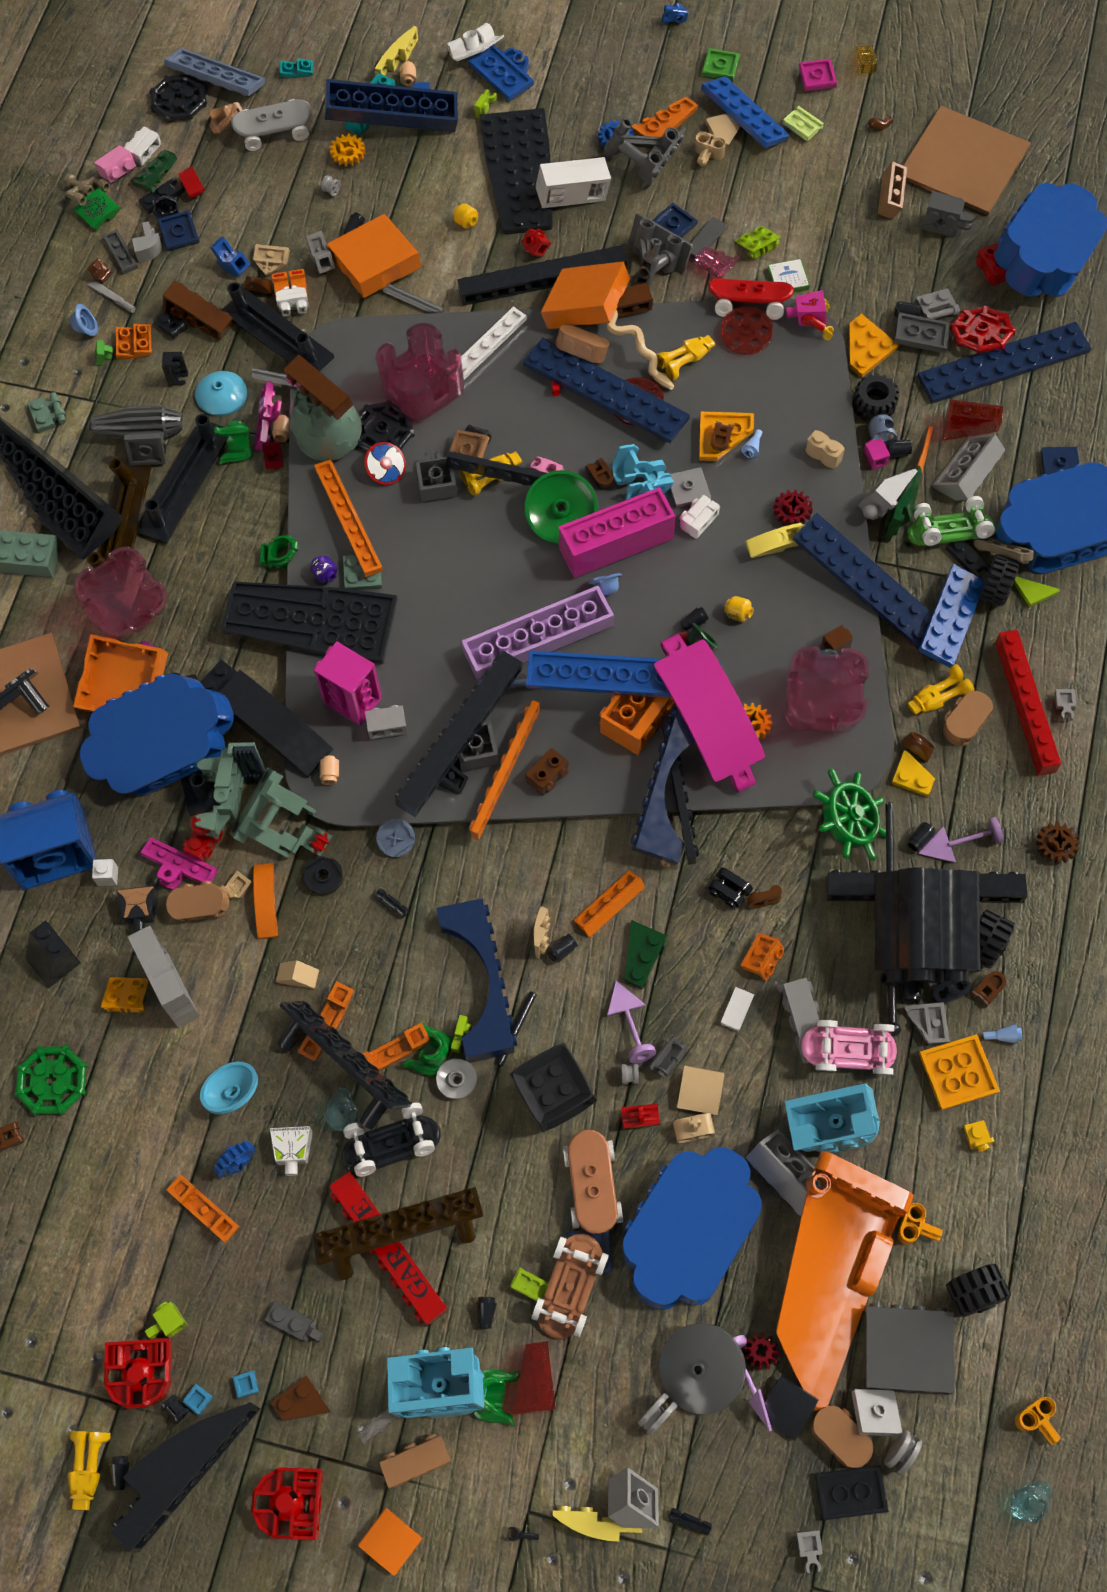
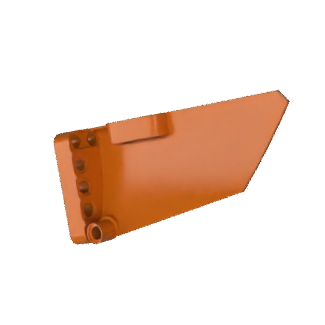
(835, 1268)

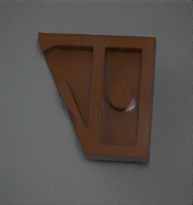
(300, 1401)

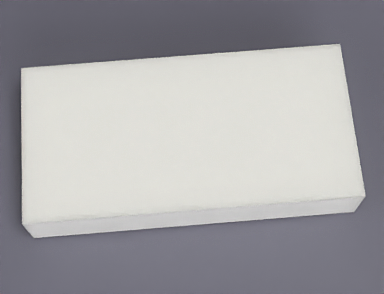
(737, 1009)

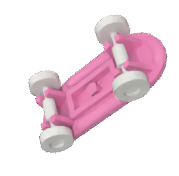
(849, 1047)

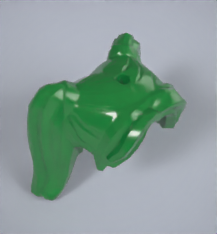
(237, 442)
(432, 1054)
(494, 1399)

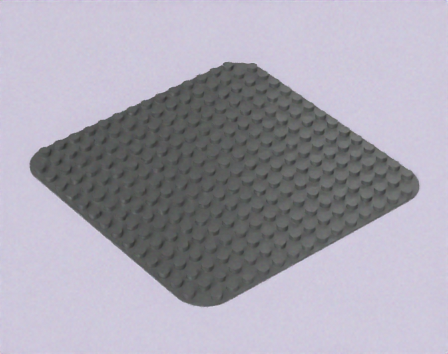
(479, 564)

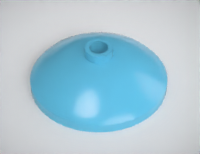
(222, 399)
(229, 1087)

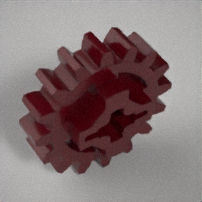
(783, 508)

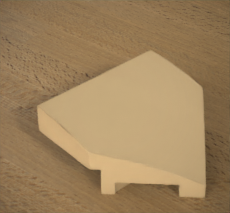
(723, 126)
(270, 258)

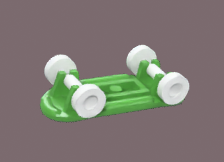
(951, 527)

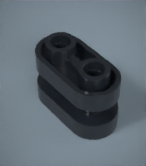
(732, 898)

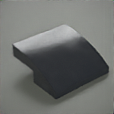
(789, 1407)

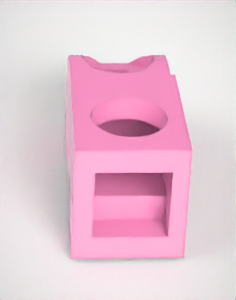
(545, 465)

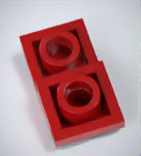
(191, 182)

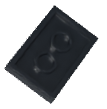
(851, 1492)

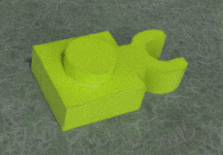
(462, 1028)

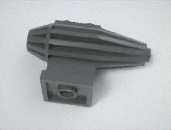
(141, 429)

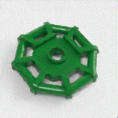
(42, 1072)

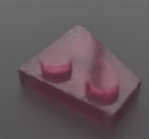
(715, 261)

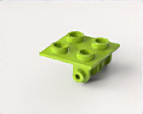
(759, 241)

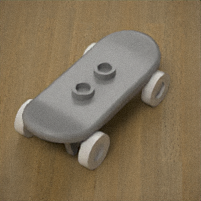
(271, 120)

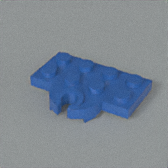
(503, 70)

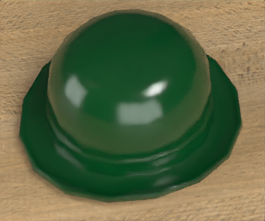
(698, 634)

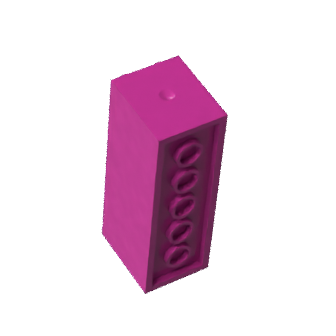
(616, 532)

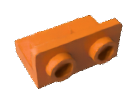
(763, 956)

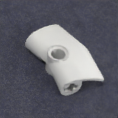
(473, 43)

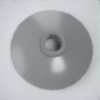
(456, 1069)

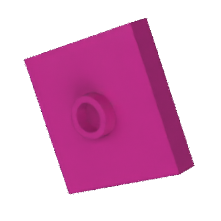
(817, 75)

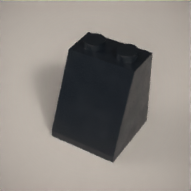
(49, 954)

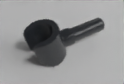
(520, 1534)

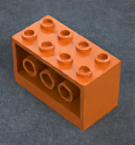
(633, 719)

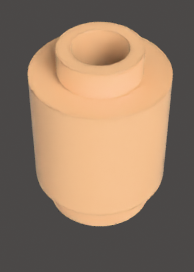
(407, 74)
(281, 428)
(329, 770)

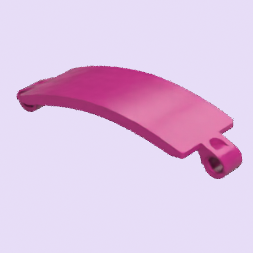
(710, 710)

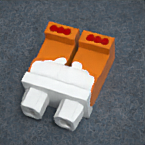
(292, 298)

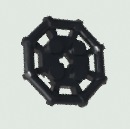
(174, 91)
(386, 419)

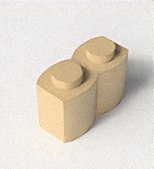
(824, 449)

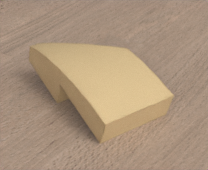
(237, 886)

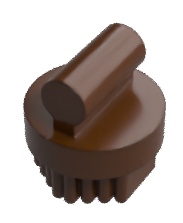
(99, 270)

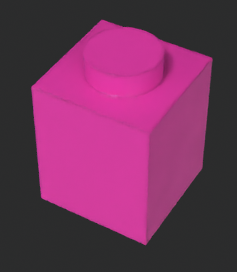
(876, 454)

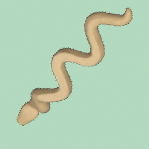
(661, 378)

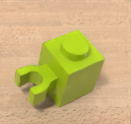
(168, 1321)

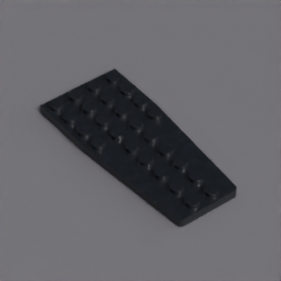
(513, 152)
(311, 617)

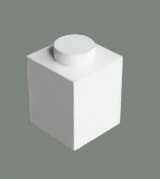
(105, 872)

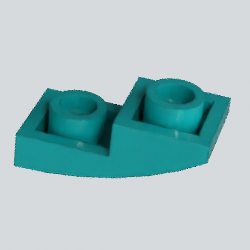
(300, 69)

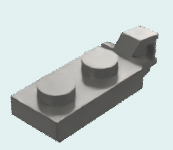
(293, 1322)

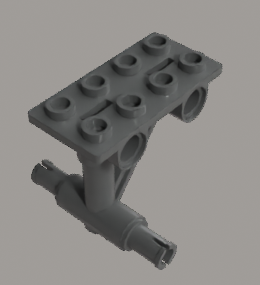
(651, 163)
(658, 249)

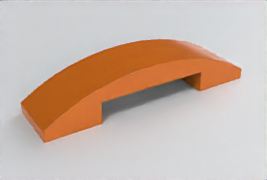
(265, 901)
(333, 1013)
(399, 1048)
(203, 1208)

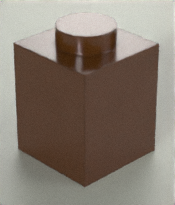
(837, 639)

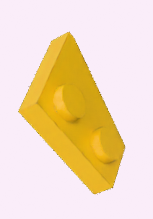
(913, 776)

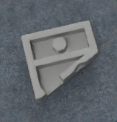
(930, 1022)

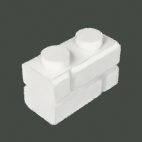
(143, 145)
(699, 516)

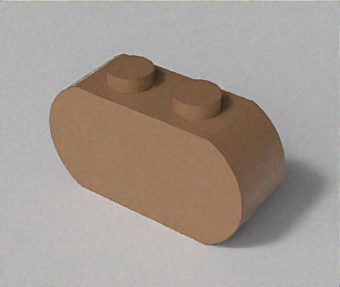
(582, 343)
(967, 718)
(197, 902)
(841, 1437)

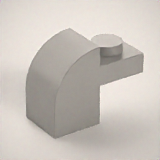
(147, 246)
(319, 252)

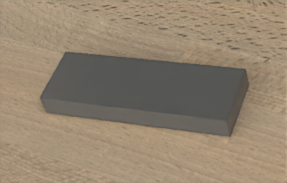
(707, 236)
(120, 251)

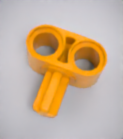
(917, 1226)
(1039, 1419)

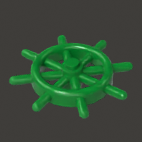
(851, 814)

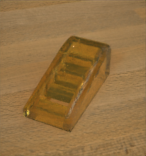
(866, 59)

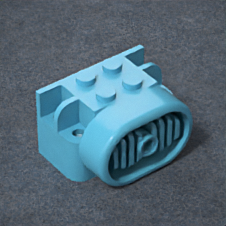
(834, 1120)
(435, 1384)

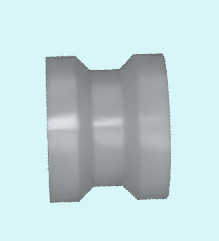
(330, 185)
(630, 1074)

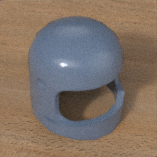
(882, 424)

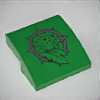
(97, 208)

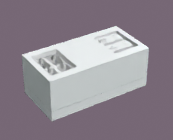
(573, 182)

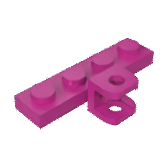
(266, 414)
(176, 865)

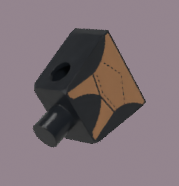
(138, 906)

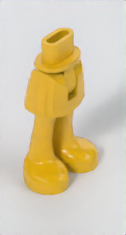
(692, 348)
(471, 479)
(930, 697)
(84, 1482)

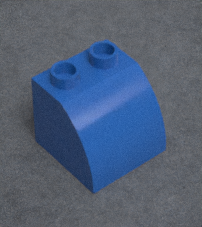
(45, 840)

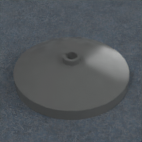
(720, 1363)

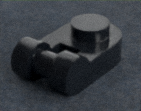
(166, 323)

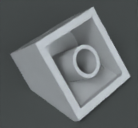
(632, 1501)

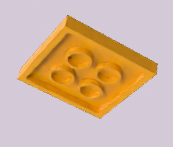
(959, 1072)

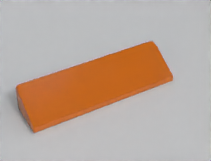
(609, 903)

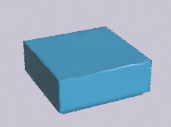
(245, 1384)
(197, 1399)

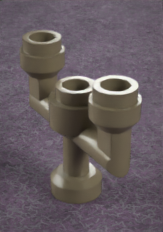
(83, 188)

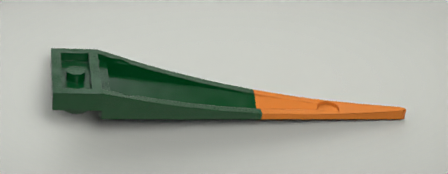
(904, 509)

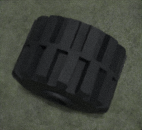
(993, 937)
(978, 1290)

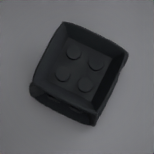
(553, 1087)

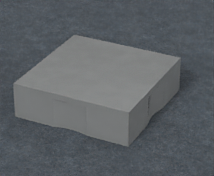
(163, 976)

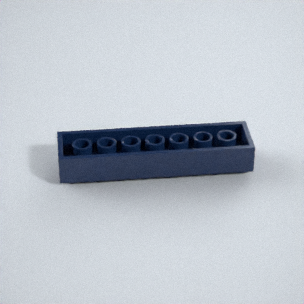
(391, 105)

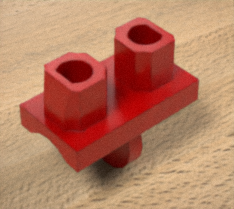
(640, 1116)

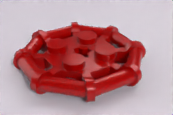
(973, 329)

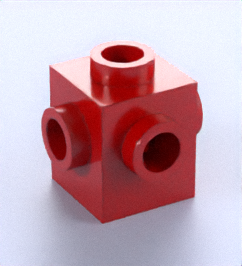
(535, 242)

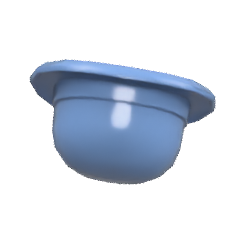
(83, 321)
(608, 584)

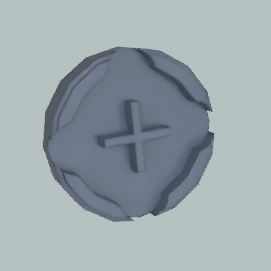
(395, 837)

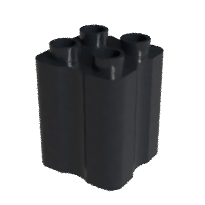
(927, 924)

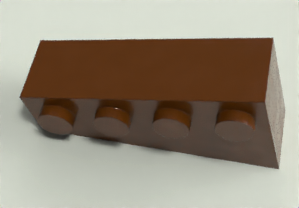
(196, 311)

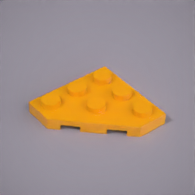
(867, 345)
(743, 427)

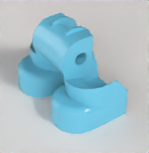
(627, 467)

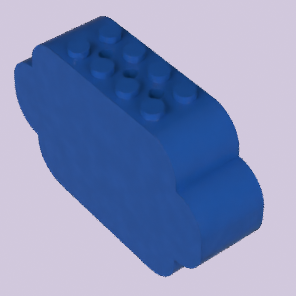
(1050, 239)
(1058, 517)
(155, 734)
(690, 1228)

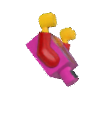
(812, 311)

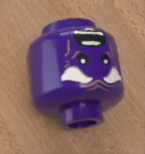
(323, 569)

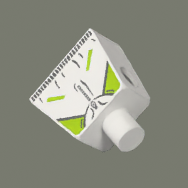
(291, 1147)

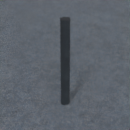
(519, 1022)

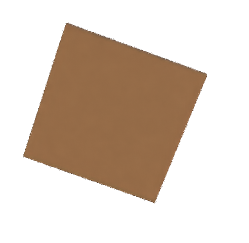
(965, 159)
(18, 721)

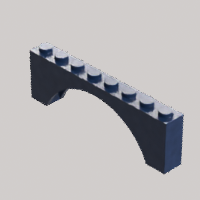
(654, 832)
(492, 1032)

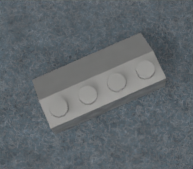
(969, 466)
(783, 1168)

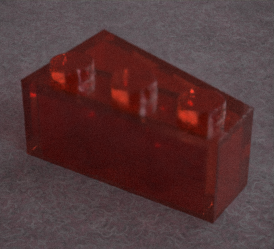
(971, 419)
(535, 1383)

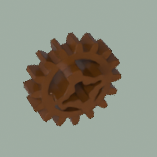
(1063, 837)

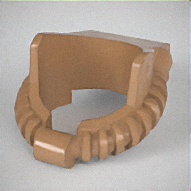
(222, 116)

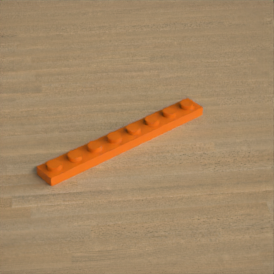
(348, 518)
(501, 776)

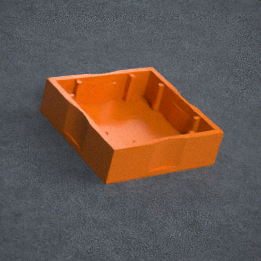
(374, 255)
(585, 295)
(114, 669)

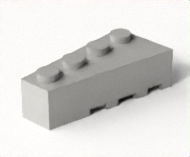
(802, 1008)

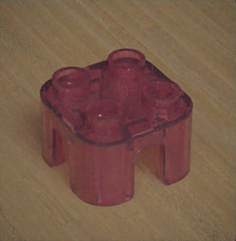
(422, 376)
(120, 594)
(826, 690)

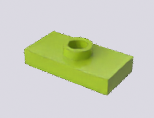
(529, 1284)

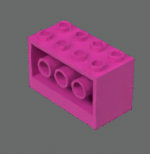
(348, 683)

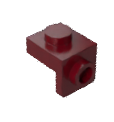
(272, 455)

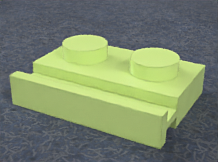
(803, 123)

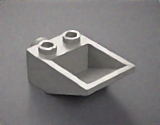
(885, 495)

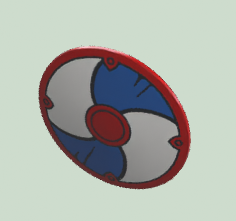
(385, 463)

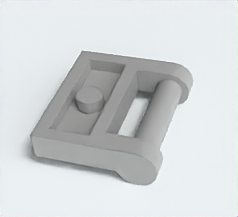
(937, 301)

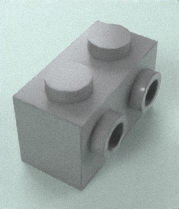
(386, 722)

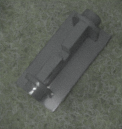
(665, 1059)

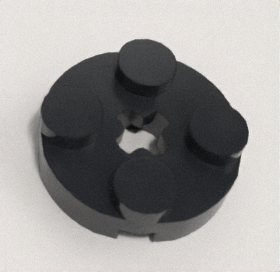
(325, 865)

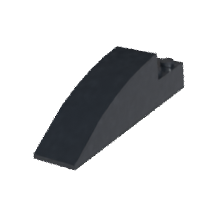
(268, 718)
(173, 1471)

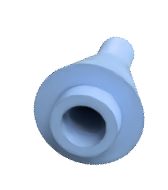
(751, 448)
(1008, 1034)

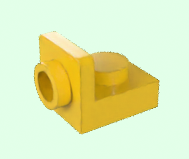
(978, 1136)

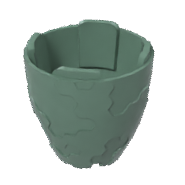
(322, 435)

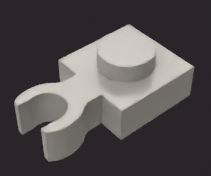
(1066, 701)
(810, 1546)

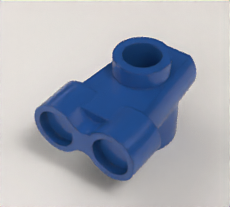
(674, 13)

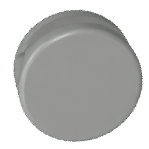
(656, 1415)
(903, 1452)

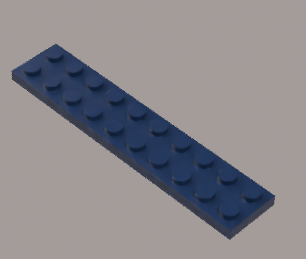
(999, 365)
(607, 390)
(864, 578)

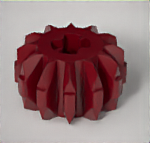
(767, 1355)

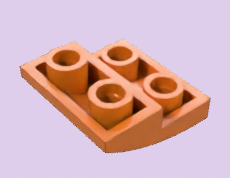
(133, 342)
(390, 1541)

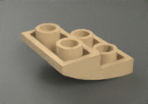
(540, 932)
(700, 1090)

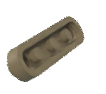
(1011, 551)

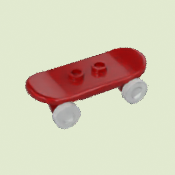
(750, 292)

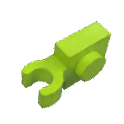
(482, 103)

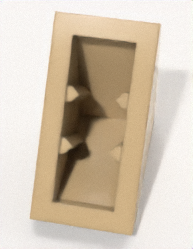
(297, 974)

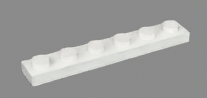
(491, 340)

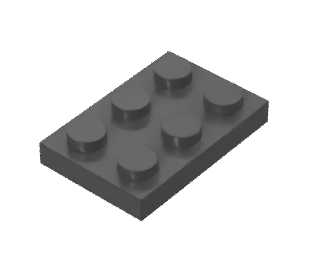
(921, 332)

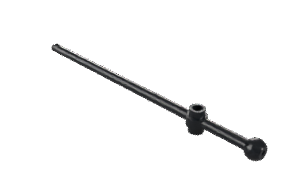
(892, 1006)

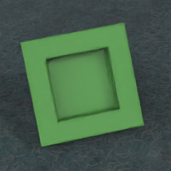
(102, 352)

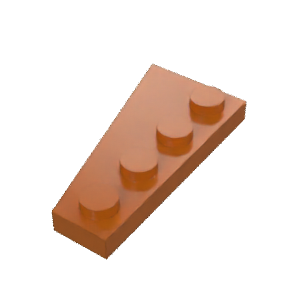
(671, 117)

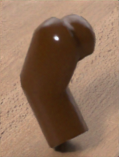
(879, 124)

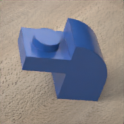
(228, 259)

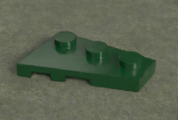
(153, 171)
(642, 954)

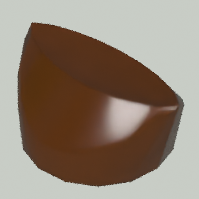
(258, 284)
(918, 745)

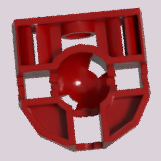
(119, 1359)
(290, 1508)

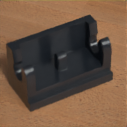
(174, 368)

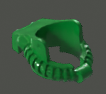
(270, 551)

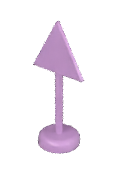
(940, 846)
(623, 1001)
(757, 1400)

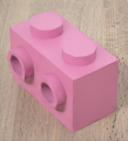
(115, 164)

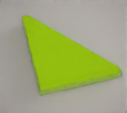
(1034, 592)

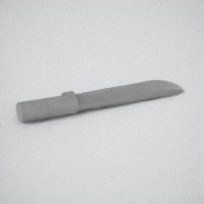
(111, 295)

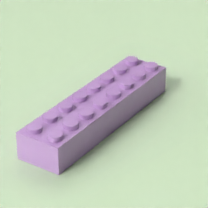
(540, 630)

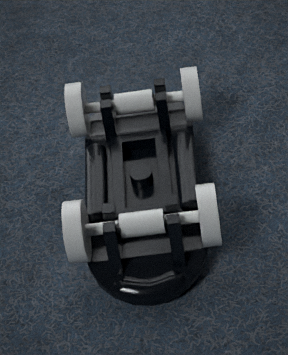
(390, 1143)

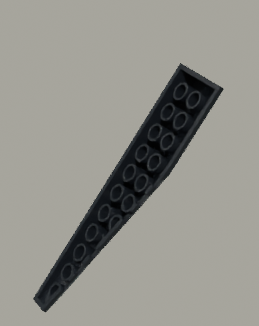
(57, 495)

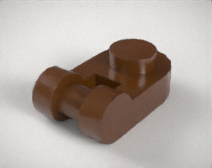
(720, 440)
(603, 477)
(762, 899)
(994, 983)
(16, 1139)

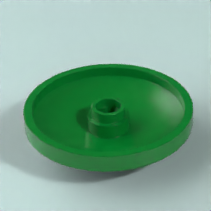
(549, 493)

